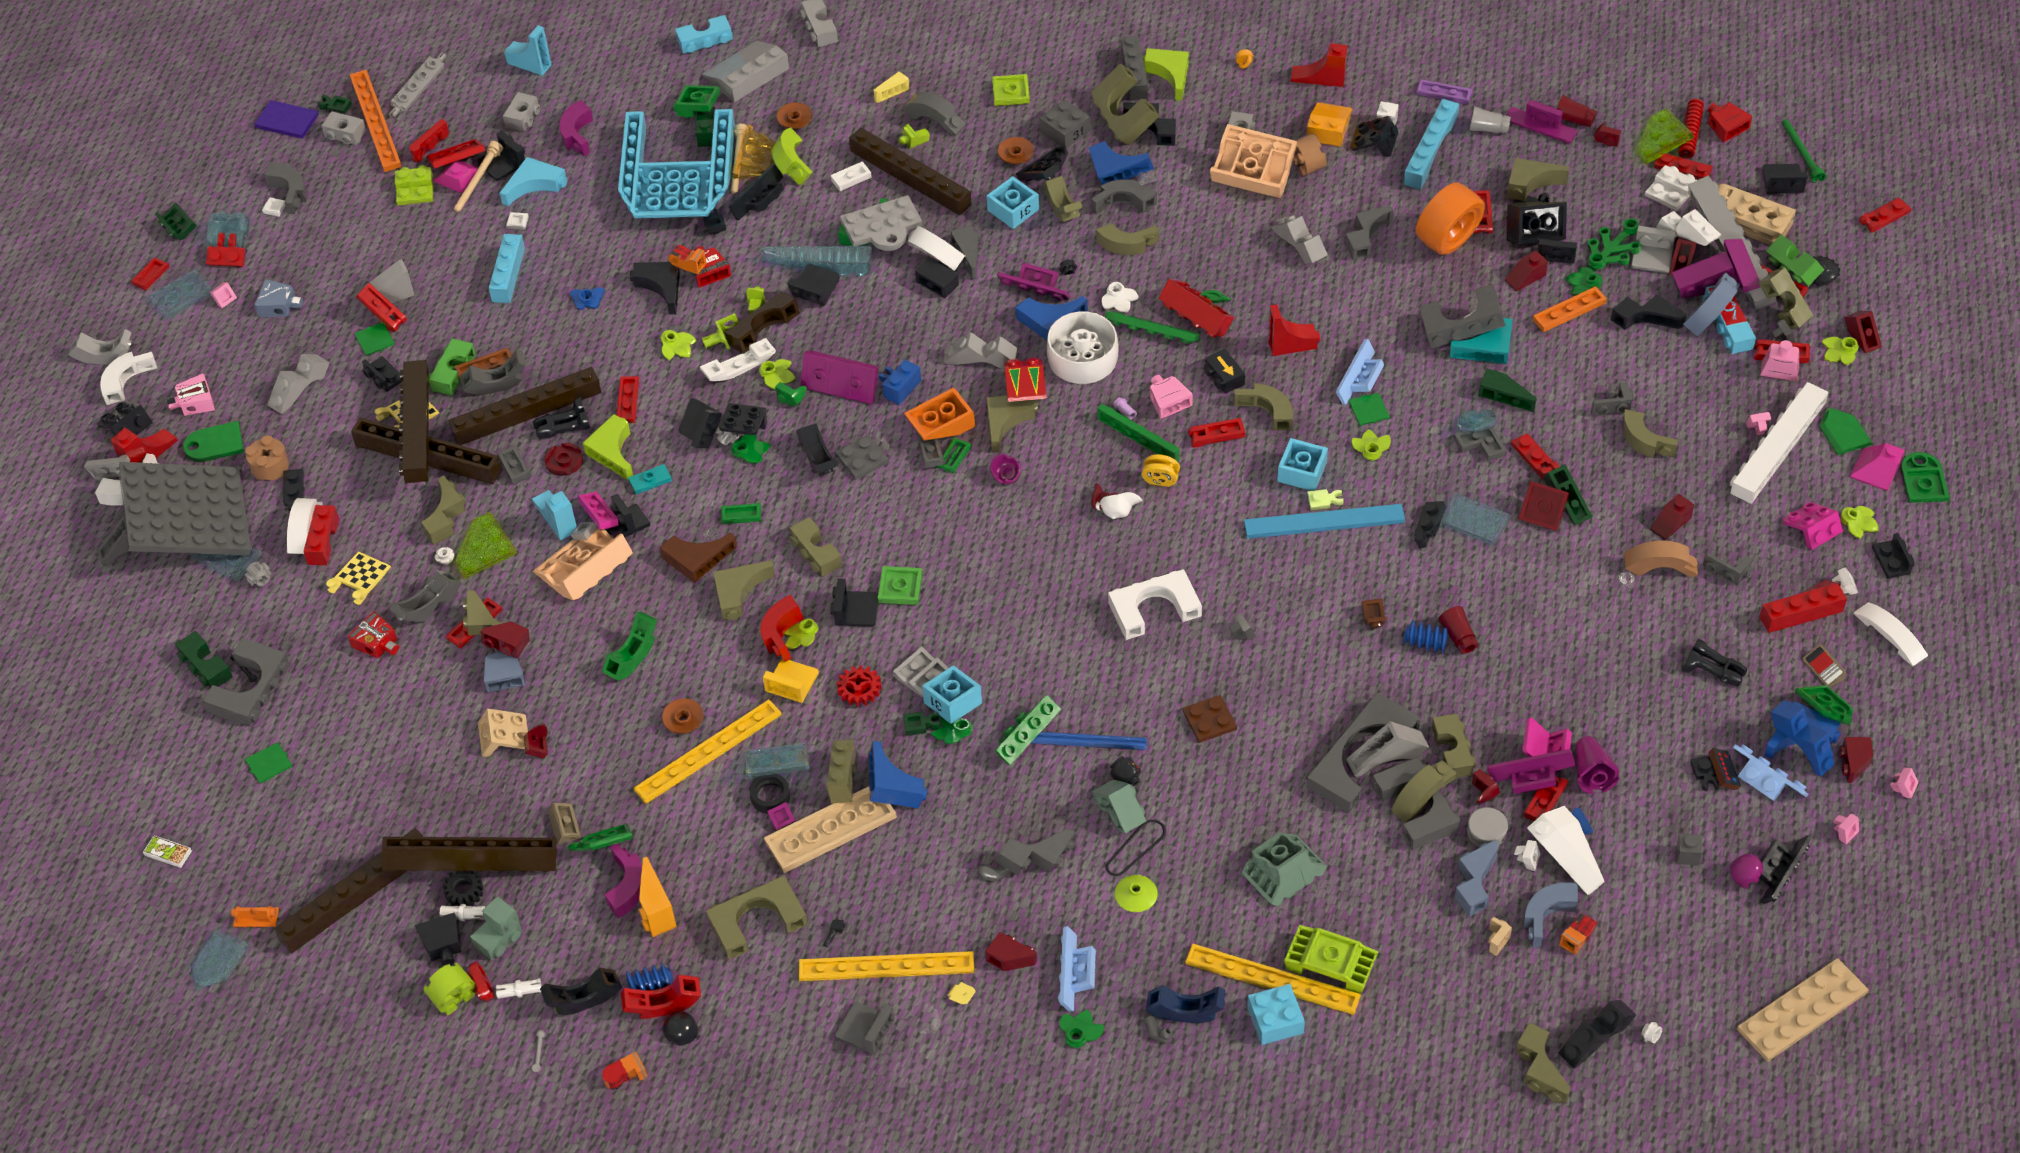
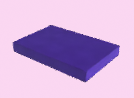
(286, 119)

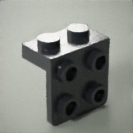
(1376, 132)
(508, 160)
(1784, 178)
(814, 284)
(126, 415)
(743, 419)
(699, 423)
(853, 607)

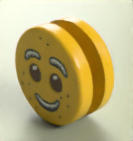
(1160, 470)

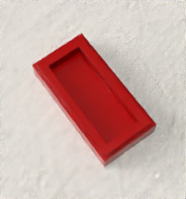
(150, 273)

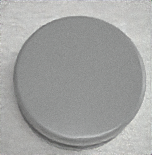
(1486, 826)

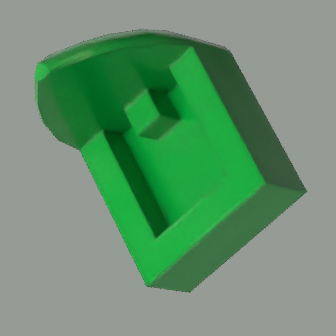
(788, 395)

